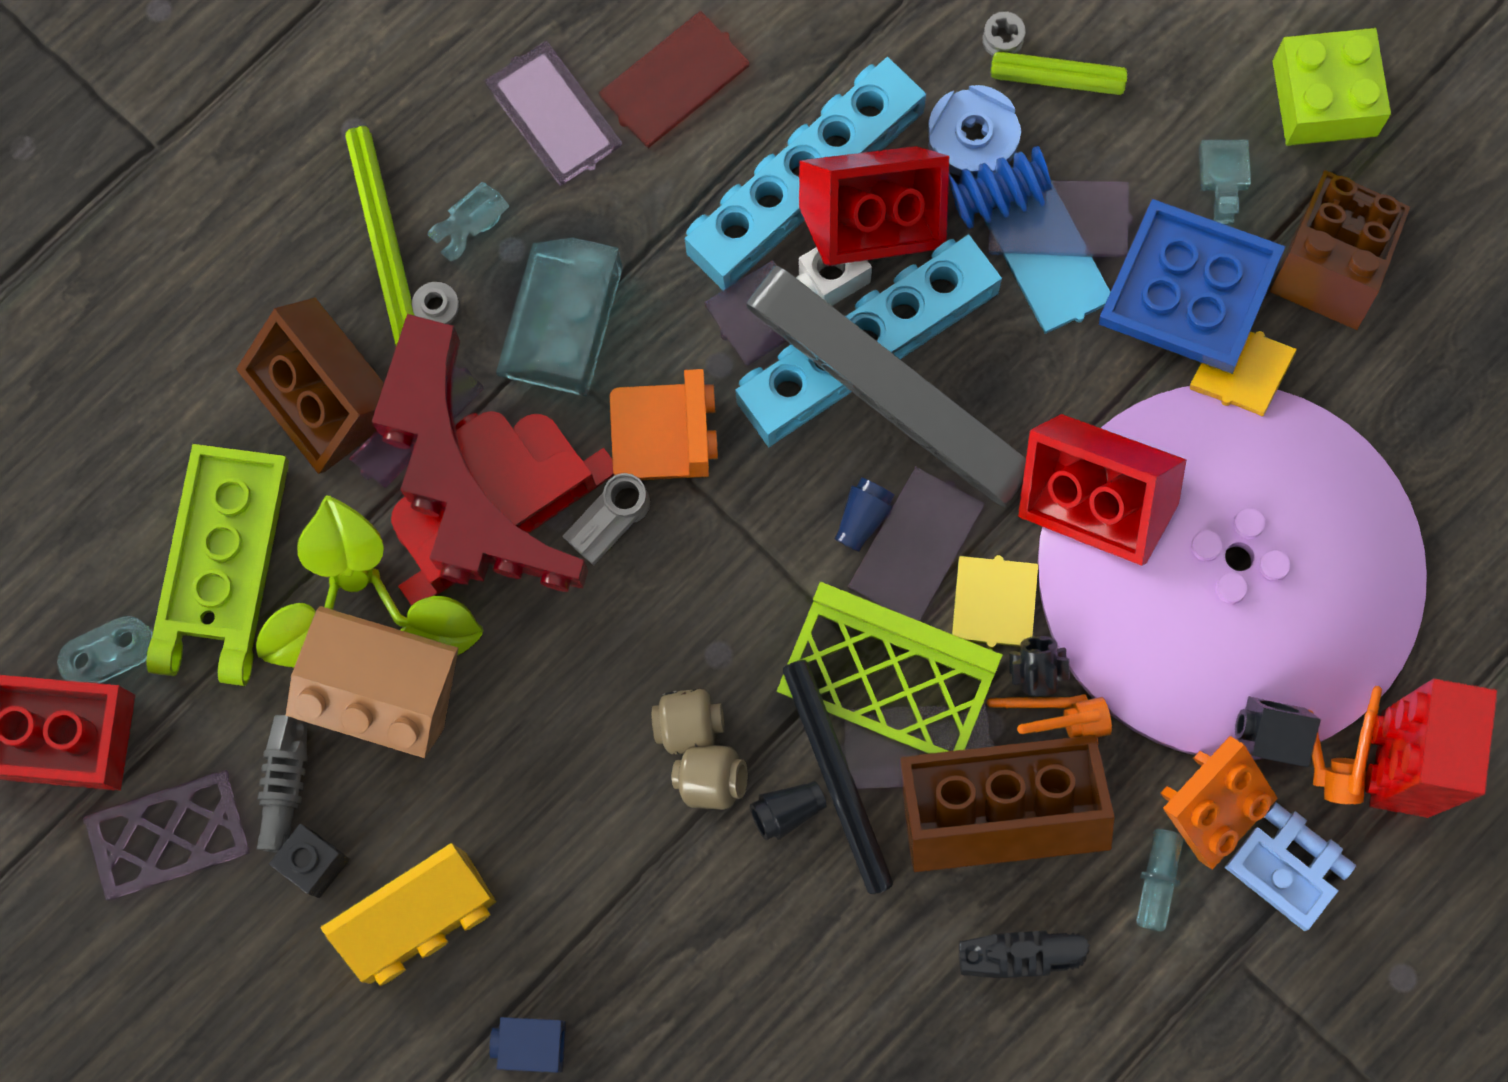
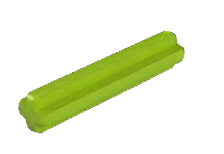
(1059, 73)

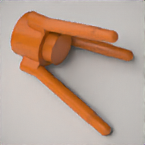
(1081, 719)
(1346, 777)

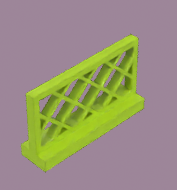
(905, 634)

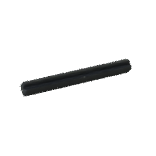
(837, 777)

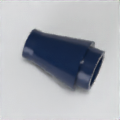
(864, 512)

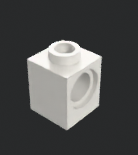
(854, 277)

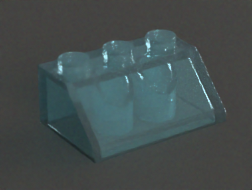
(561, 314)

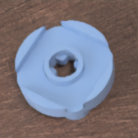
(965, 108)

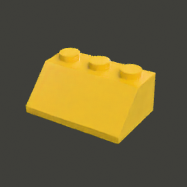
(410, 916)

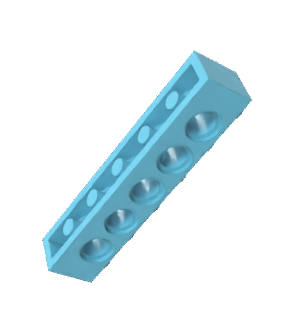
(730, 258)
(954, 261)

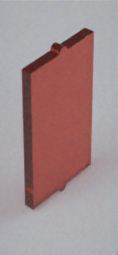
(674, 79)

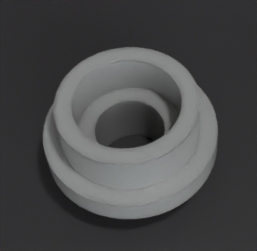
(446, 312)

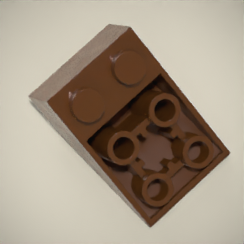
(1341, 250)

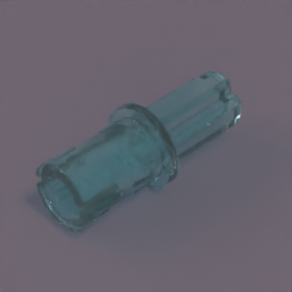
(1160, 880)

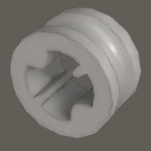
(1012, 25)

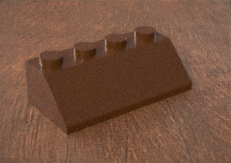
(1006, 803)

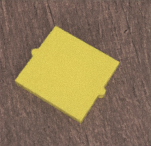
(994, 601)

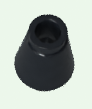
(786, 809)

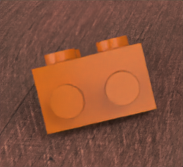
(663, 429)

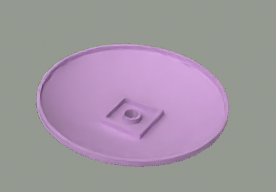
(1308, 624)

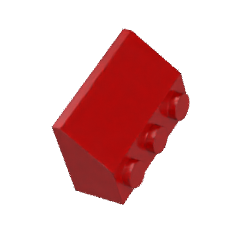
(875, 203)
(1100, 487)

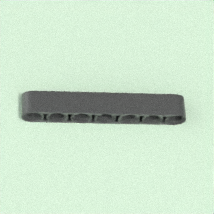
(888, 385)

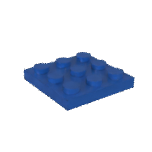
(1192, 286)

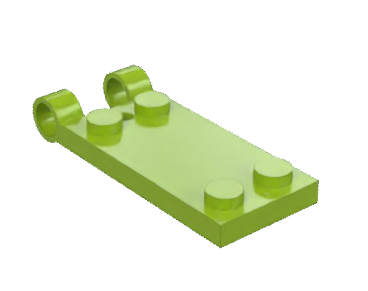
(219, 558)

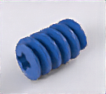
(1001, 187)

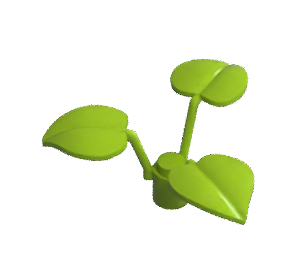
(347, 549)

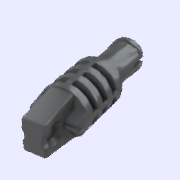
(285, 756)

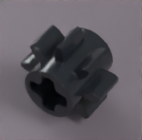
(1039, 666)

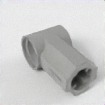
(604, 522)

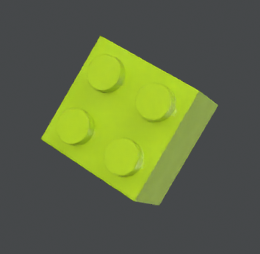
(1331, 86)

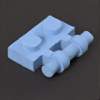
(1280, 876)

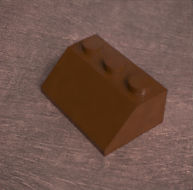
(313, 382)

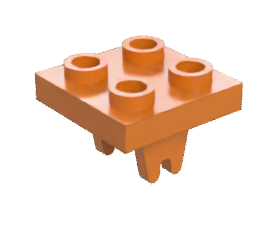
(1219, 801)

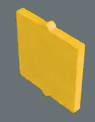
(1254, 378)

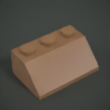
(372, 682)

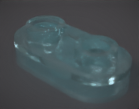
(104, 653)

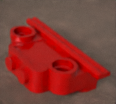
(521, 470)

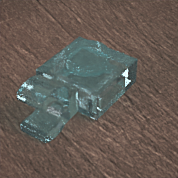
(1225, 170)
(472, 214)

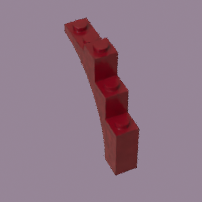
(473, 532)

